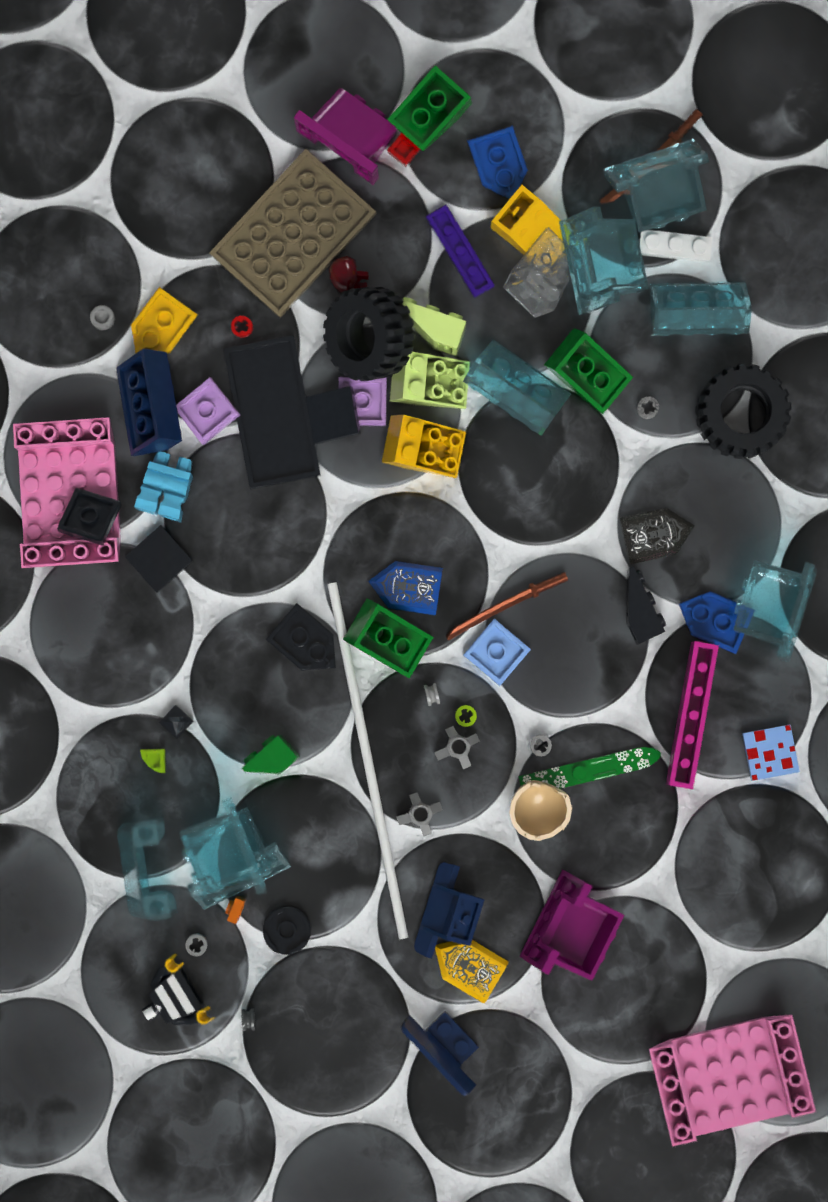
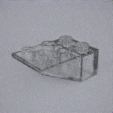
(540, 275)

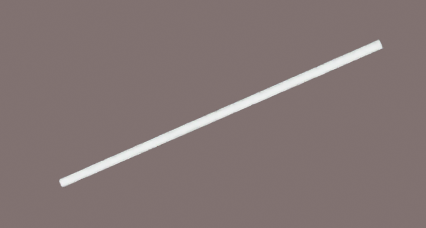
(368, 762)

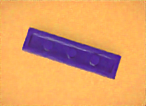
(460, 251)

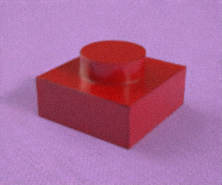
(403, 150)

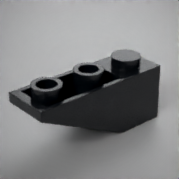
(640, 613)

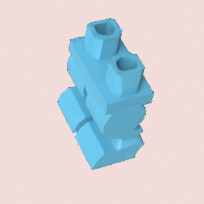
(165, 481)

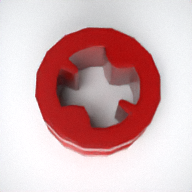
(241, 319)

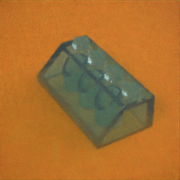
(700, 308)
(516, 387)

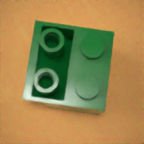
(273, 758)

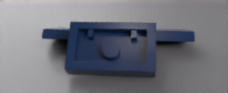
(447, 913)
(445, 1047)

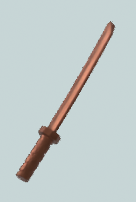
(674, 139)
(533, 590)

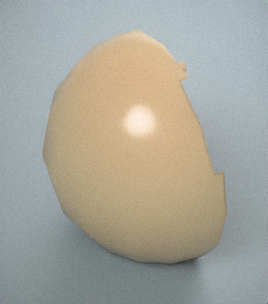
(540, 810)

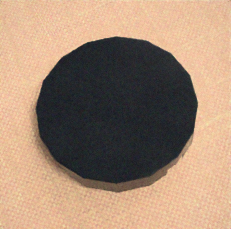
(287, 930)

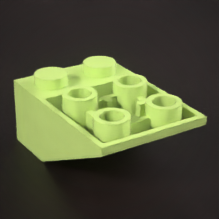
(437, 329)
(431, 382)

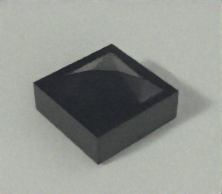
(176, 721)

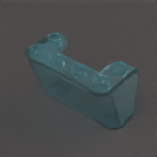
(140, 901)

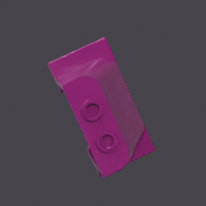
(350, 131)
(572, 929)

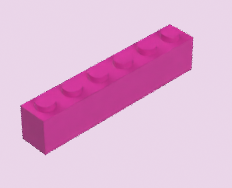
(692, 715)

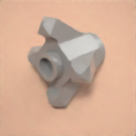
(457, 747)
(420, 814)

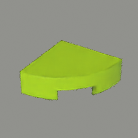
(155, 759)

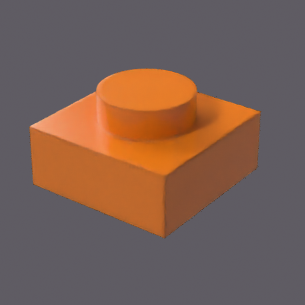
(235, 909)

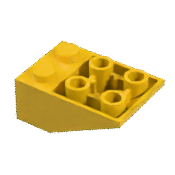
(524, 220)
(423, 446)

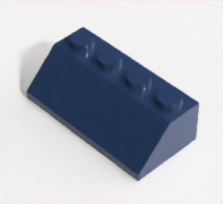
(148, 402)

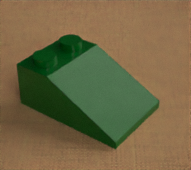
(430, 109)
(588, 370)
(388, 638)

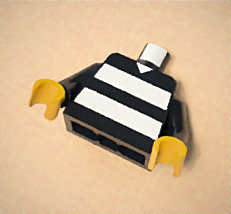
(175, 997)

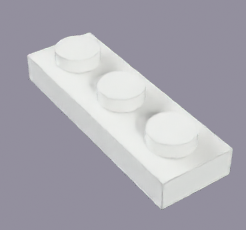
(675, 245)

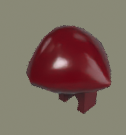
(345, 275)

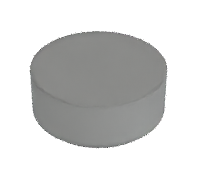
(102, 317)

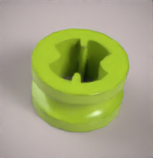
(472, 719)

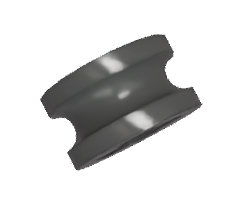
(248, 1019)

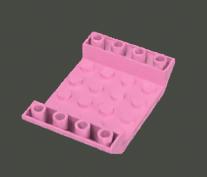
(52, 464)
(731, 1077)

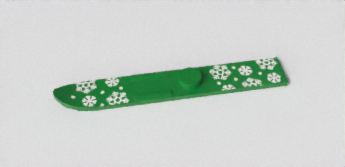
(595, 768)

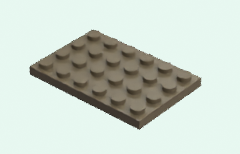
(292, 233)

